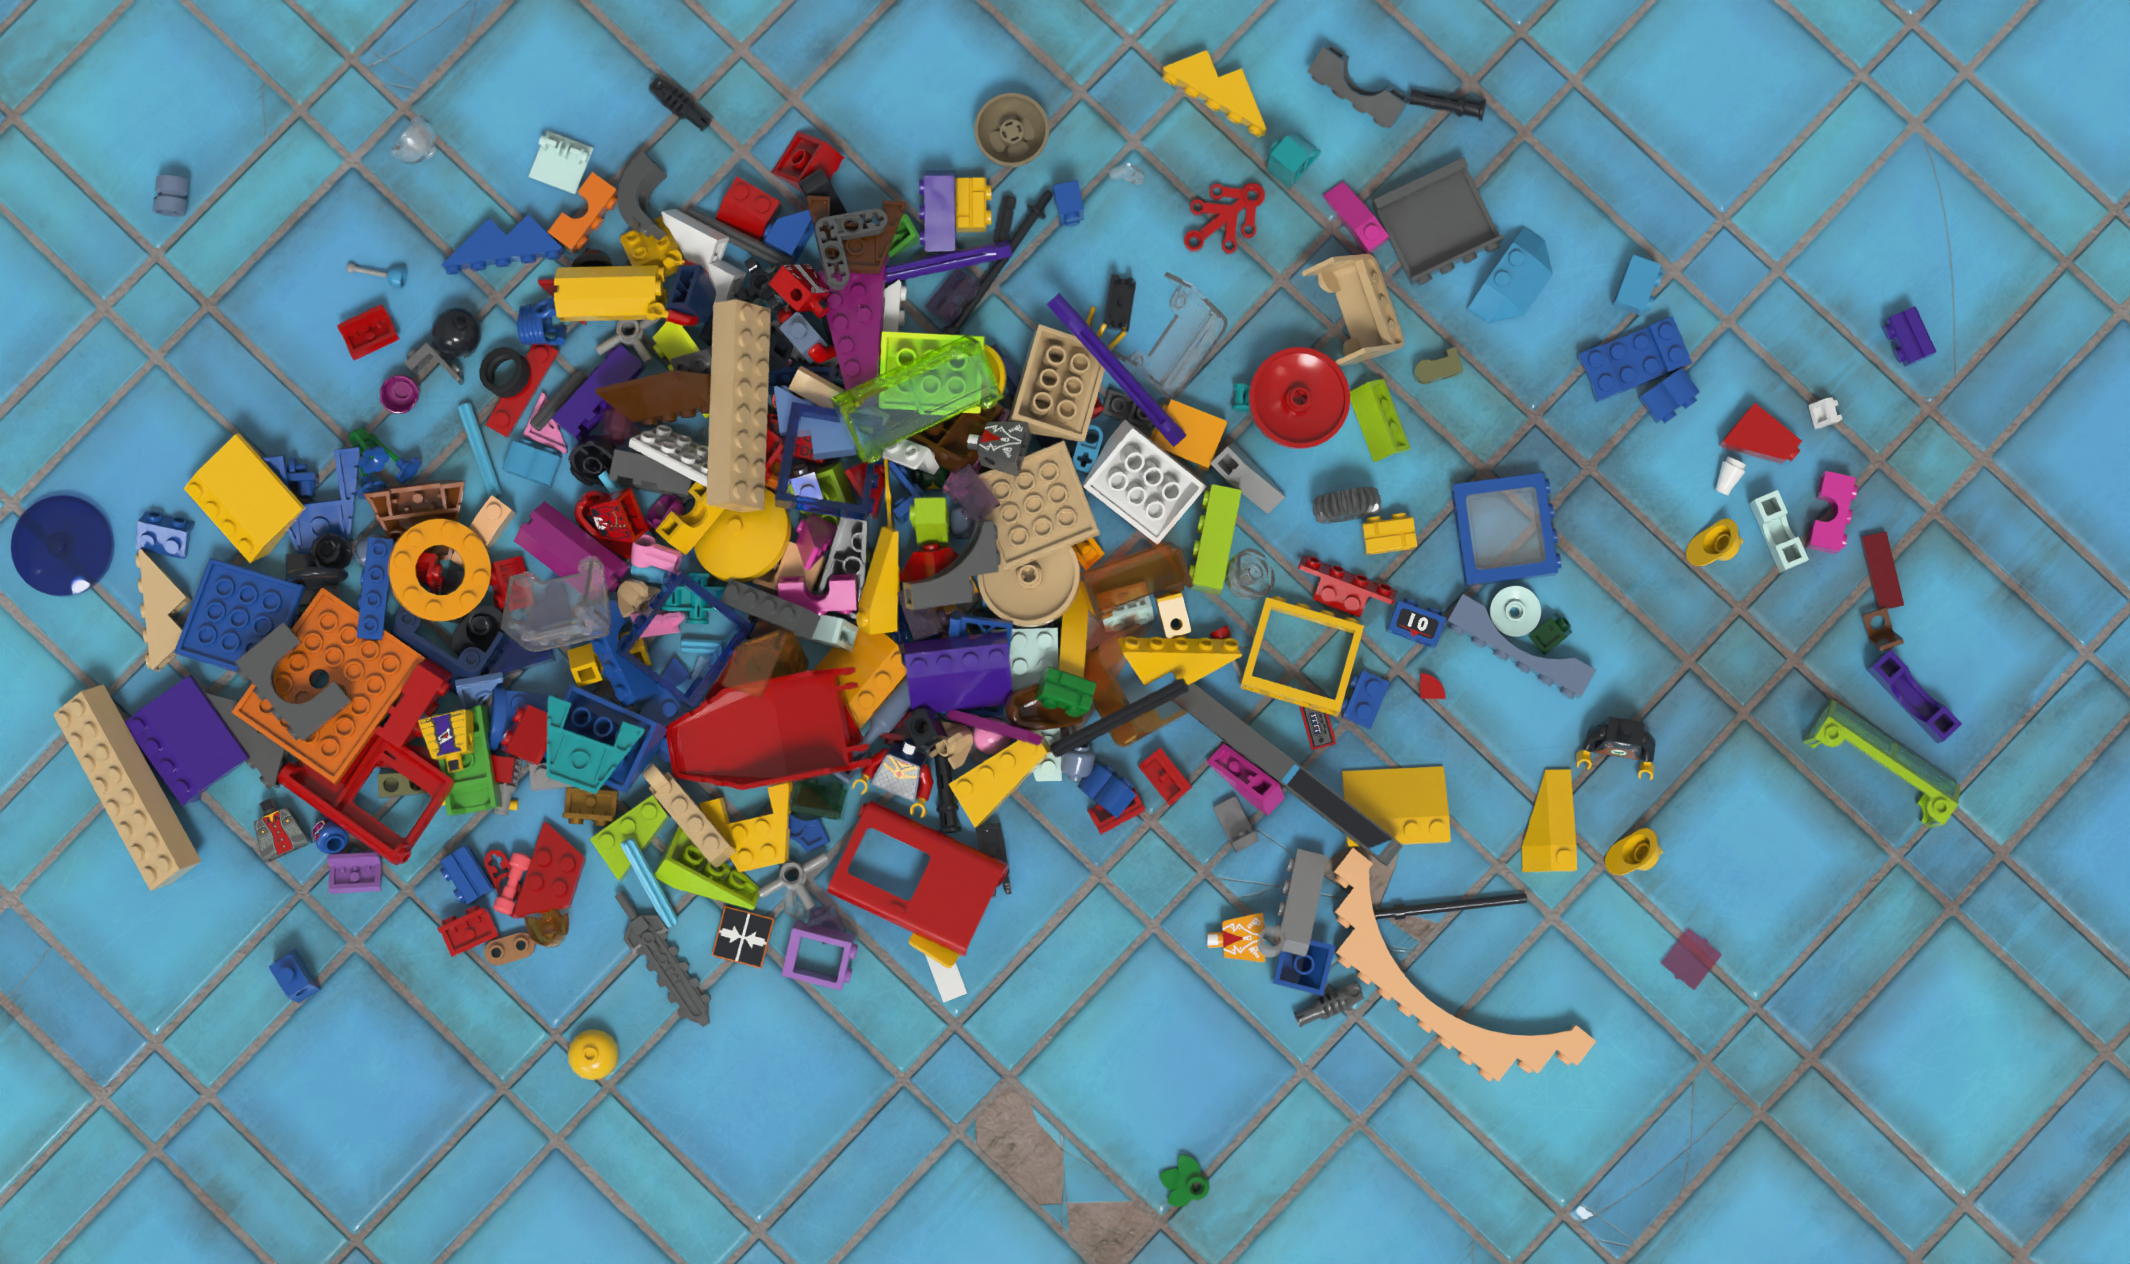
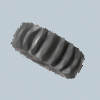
(1346, 505)

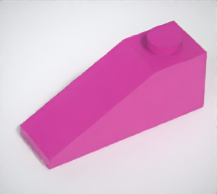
(1356, 218)
(814, 539)
(1247, 779)

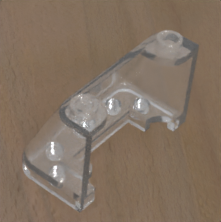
(557, 609)

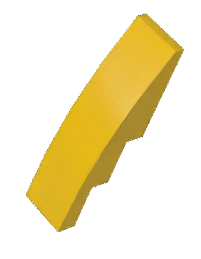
(1074, 637)

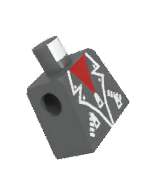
(1002, 445)

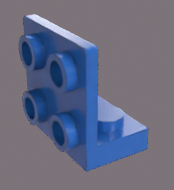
(902, 509)

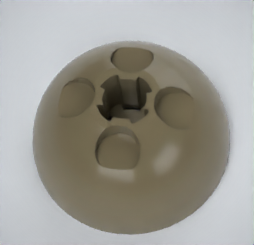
(1017, 117)

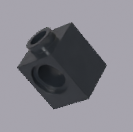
(934, 732)

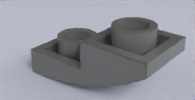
(1123, 407)

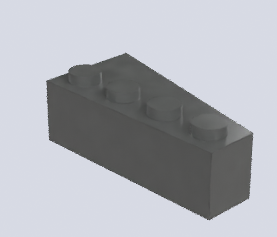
(848, 555)

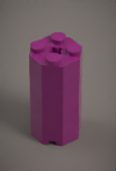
(563, 544)

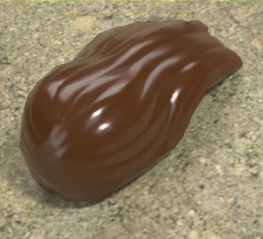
(1030, 715)

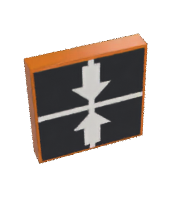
(743, 937)

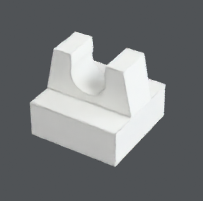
(1824, 413)

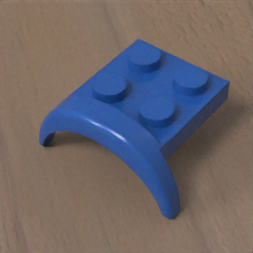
(503, 707)

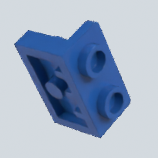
(1365, 699)

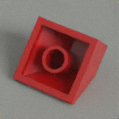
(856, 477)
(927, 562)

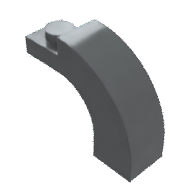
(635, 192)

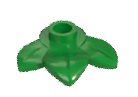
(1181, 1181)

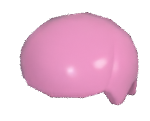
(989, 742)

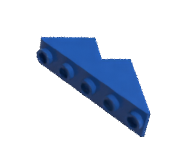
(493, 247)

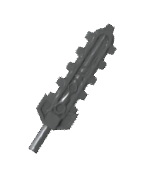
(647, 936)

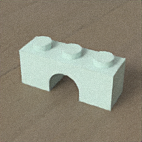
(1772, 520)

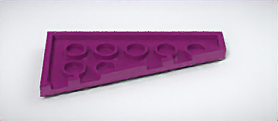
(857, 324)

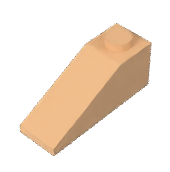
(489, 524)

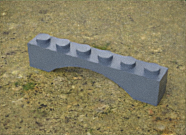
(1473, 620)

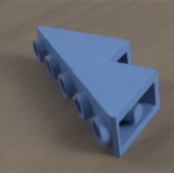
(827, 437)

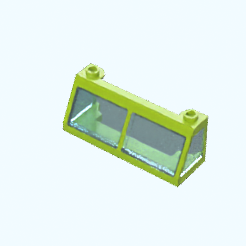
(1939, 792)

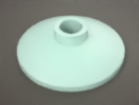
(1518, 598)

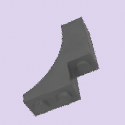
(954, 583)

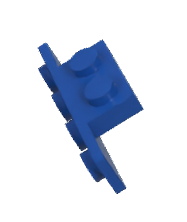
(374, 590)

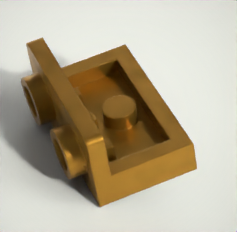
(584, 805)

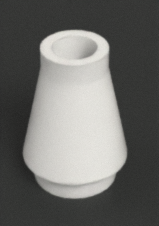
(1729, 475)

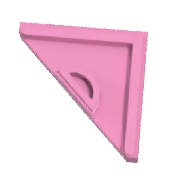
(550, 434)

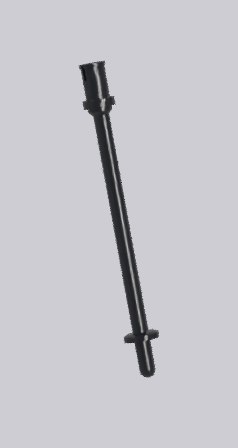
(1035, 213)

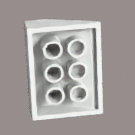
(1142, 482)

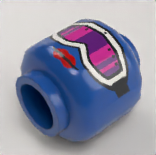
(329, 836)

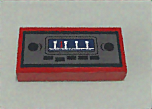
(1317, 728)

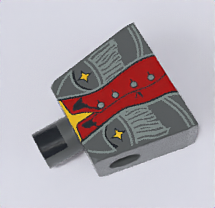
(279, 832)

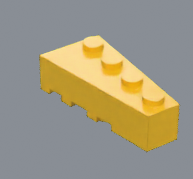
(994, 780)

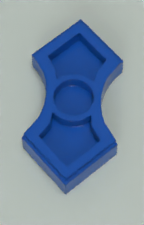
(807, 833)

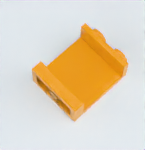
(1201, 431)

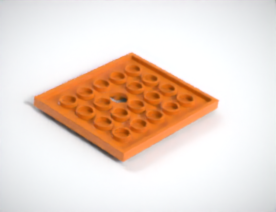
(365, 670)

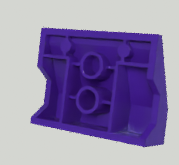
(958, 672)
(186, 740)

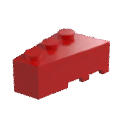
(416, 703)

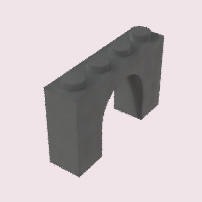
(260, 666)

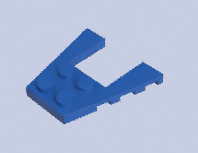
(324, 515)

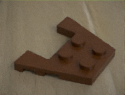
(866, 253)

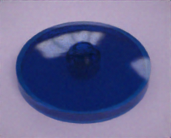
(62, 546)

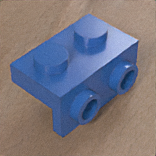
(163, 534)

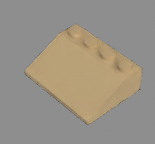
(1057, 386)

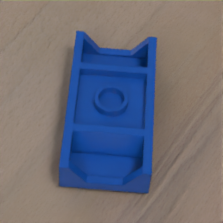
(1635, 359)

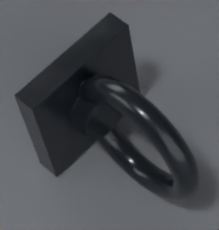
(305, 572)

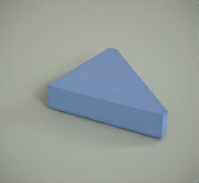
(477, 689)

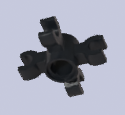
(757, 279)

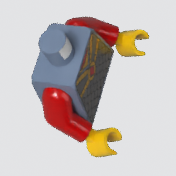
(804, 336)

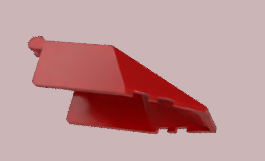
(769, 740)

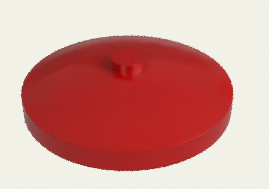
(1299, 398)

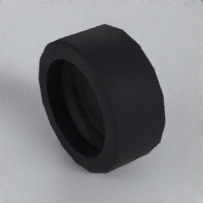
(491, 363)

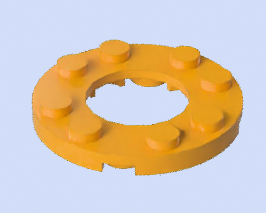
(403, 571)

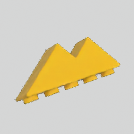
(1224, 93)
(1184, 657)

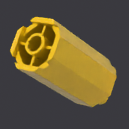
(608, 292)

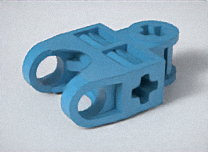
(1087, 452)

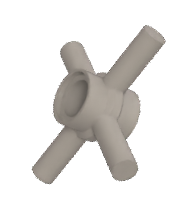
(634, 340)
(798, 885)

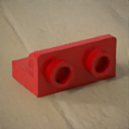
(500, 578)

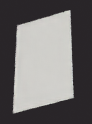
(947, 980)

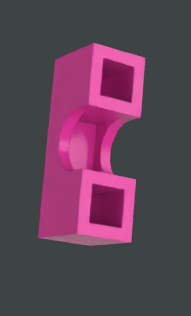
(1838, 492)
(840, 597)

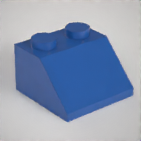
(790, 234)
(1305, 972)

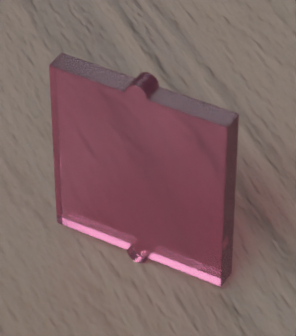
(1691, 959)

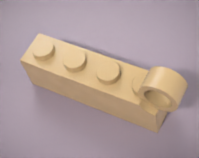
(688, 815)

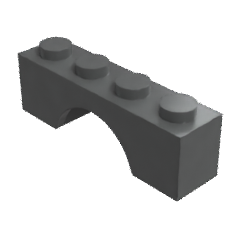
(1332, 70)
(770, 608)

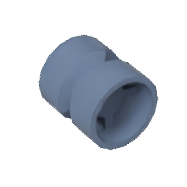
(170, 196)

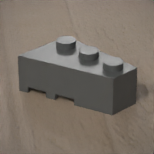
(645, 474)

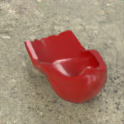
(580, 511)

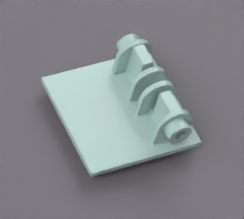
(560, 162)

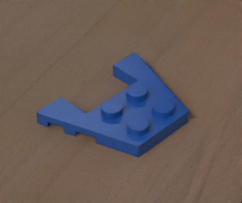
(664, 707)

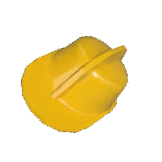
(1715, 543)
(1633, 853)

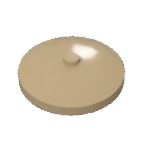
(1034, 591)

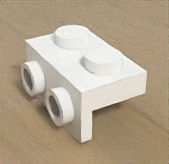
(912, 456)

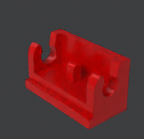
(1165, 776)
(1105, 821)

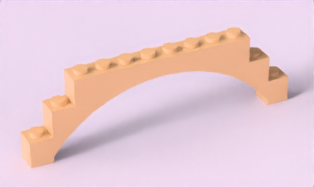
(1486, 1049)

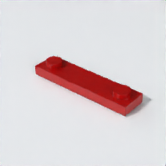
(510, 409)

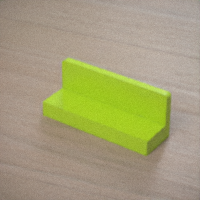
(1378, 420)

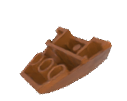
(410, 504)

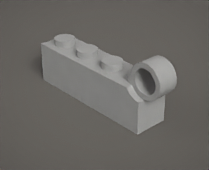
(1299, 908)

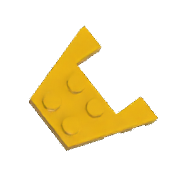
(760, 839)

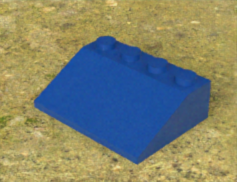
(601, 722)

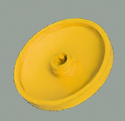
(745, 542)

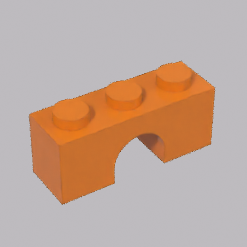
(574, 232)

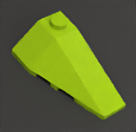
(690, 871)

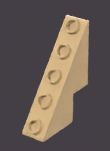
(162, 602)

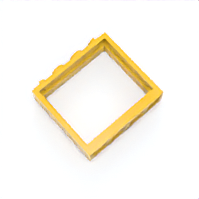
(1288, 693)

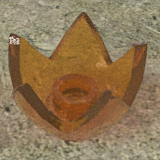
(549, 929)

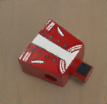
(801, 288)

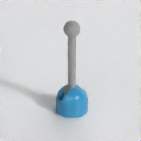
(395, 276)

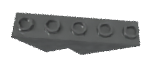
(263, 752)

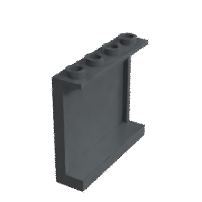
(1437, 222)

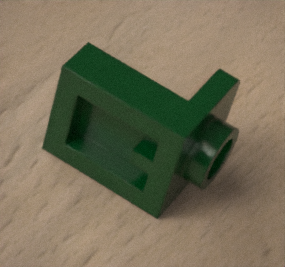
(1551, 633)

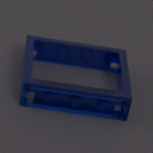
(811, 504)
(715, 663)

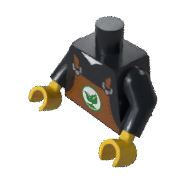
(1620, 739)

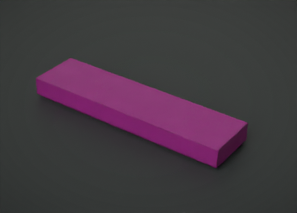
(995, 727)

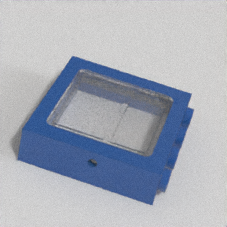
(1505, 529)

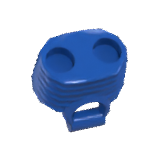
(536, 321)

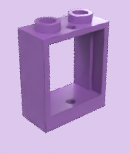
(825, 935)

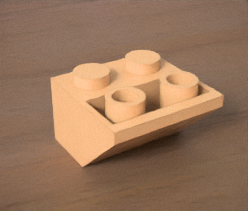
(789, 565)

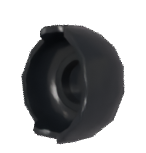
(331, 551)

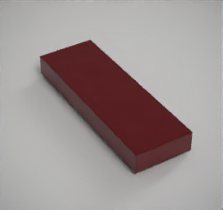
(1882, 570)

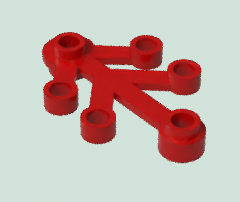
(1227, 214)

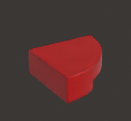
(1431, 688)

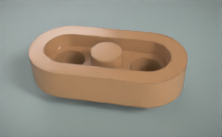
(509, 949)

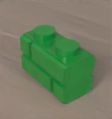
(1065, 691)

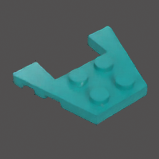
(579, 759)

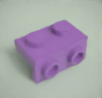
(355, 872)

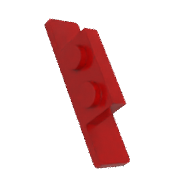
(1344, 589)

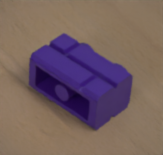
(1909, 337)

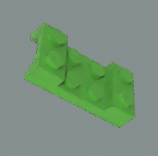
(475, 785)

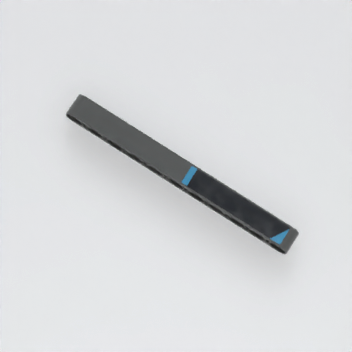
(1289, 774)

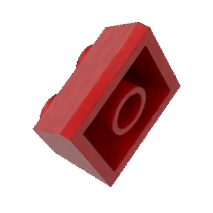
(805, 156)
(748, 209)
(528, 735)

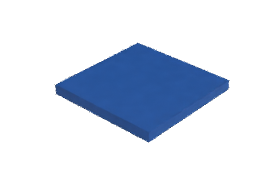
(235, 613)

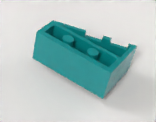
(1290, 159)

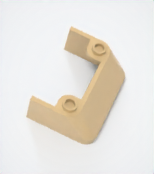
(1363, 304)

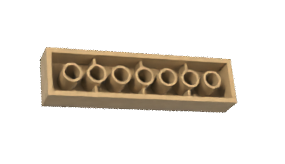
(738, 406)
(127, 787)

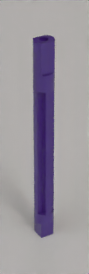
(948, 261)
(1116, 369)

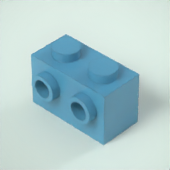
(1637, 285)

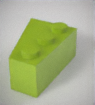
(639, 823)

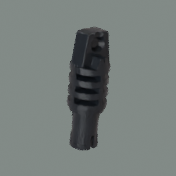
(678, 103)

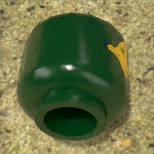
(929, 481)

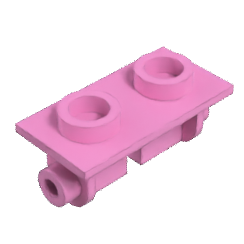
(663, 623)

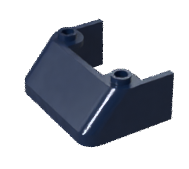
(469, 664)

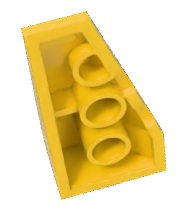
(880, 592)
(1551, 828)

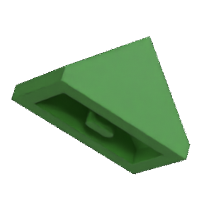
(904, 238)

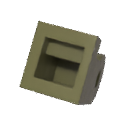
(1440, 369)
(397, 785)

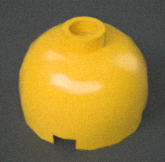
(593, 1054)

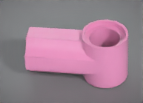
(648, 553)

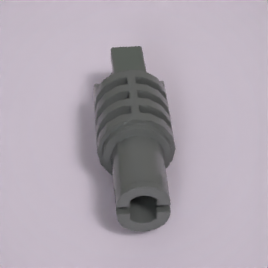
(1330, 1004)

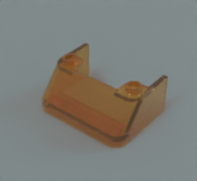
(1134, 578)
(763, 659)
(1110, 697)

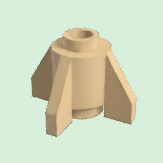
(634, 596)
(956, 745)

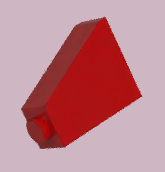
(1762, 437)

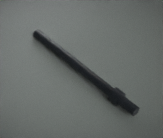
(1400, 911)

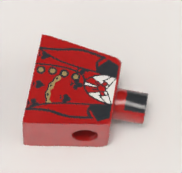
(618, 516)

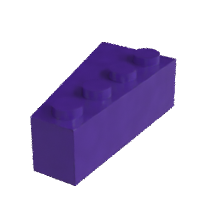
(585, 408)

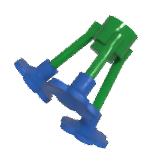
(375, 461)

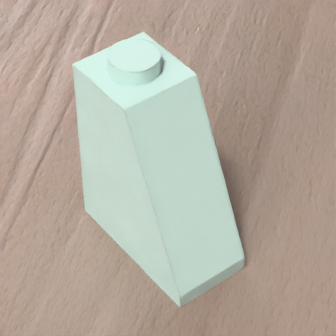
(834, 633)

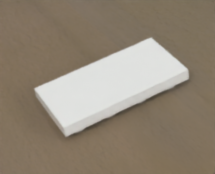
(674, 452)

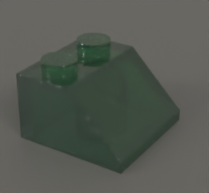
(819, 800)

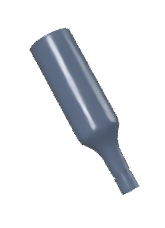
(889, 712)

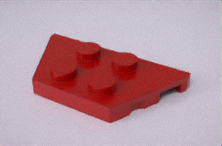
(551, 875)

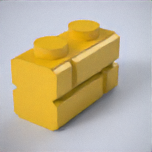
(971, 205)
(1388, 535)

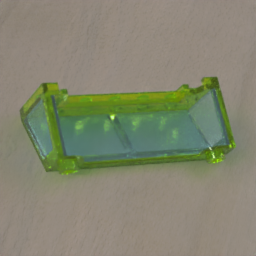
(916, 396)

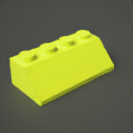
(673, 342)

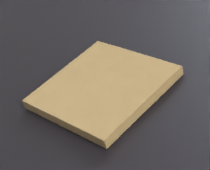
(1039, 508)

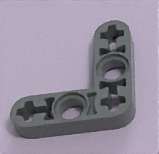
(840, 234)

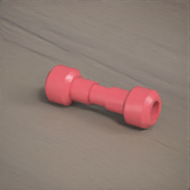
(519, 863)

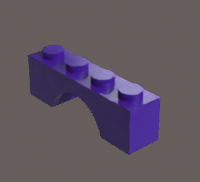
(1899, 683)

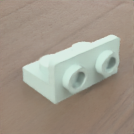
(1130, 614)

